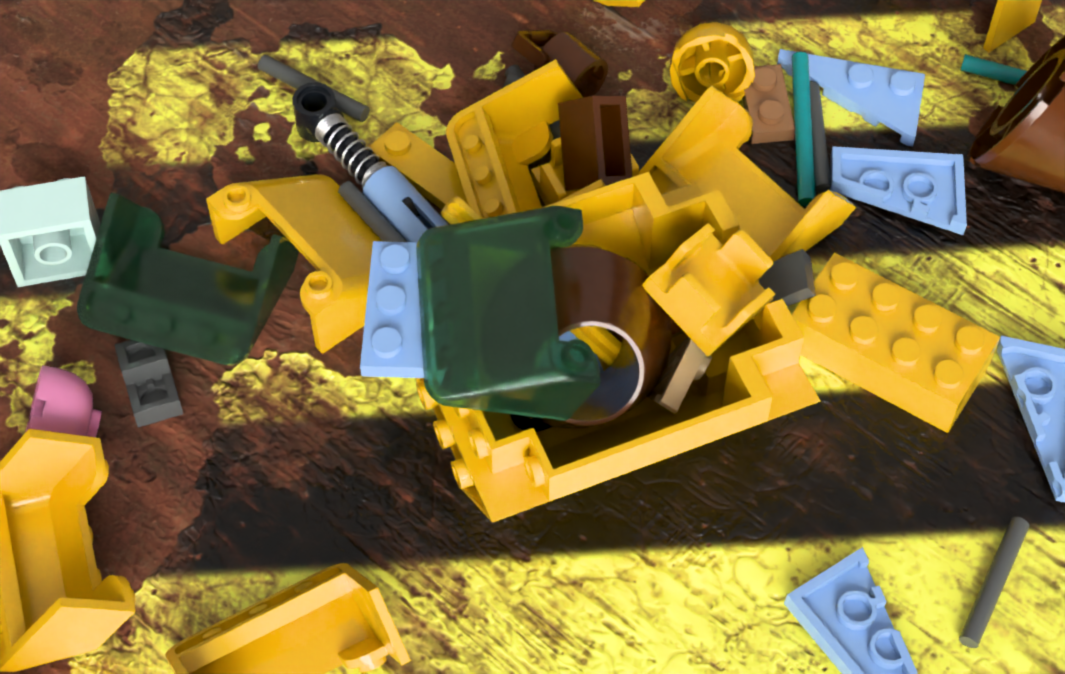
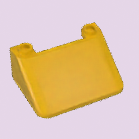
(707, 153)
(322, 230)

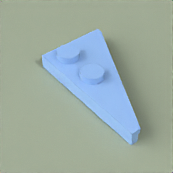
(869, 90)
(1038, 385)

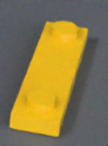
(420, 164)

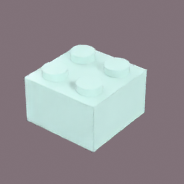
(48, 230)

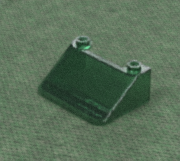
(175, 297)
(494, 316)

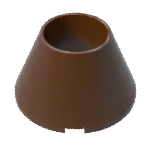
(1029, 131)
(608, 292)

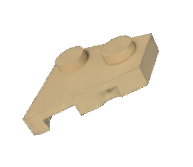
(683, 366)

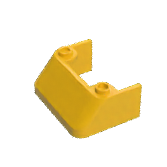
(504, 135)
(299, 630)

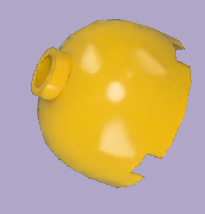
(713, 57)

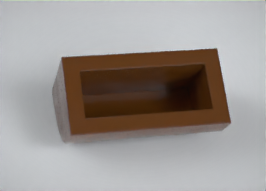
(594, 141)

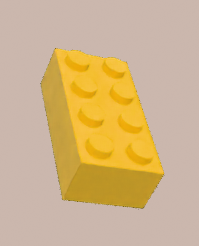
(893, 342)

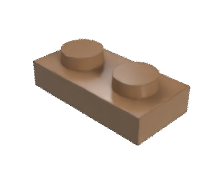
(769, 106)

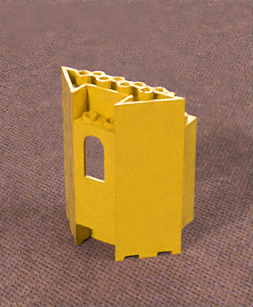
(746, 383)

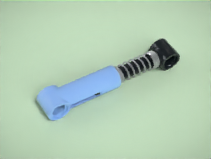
(382, 184)

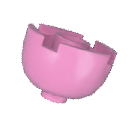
(63, 404)

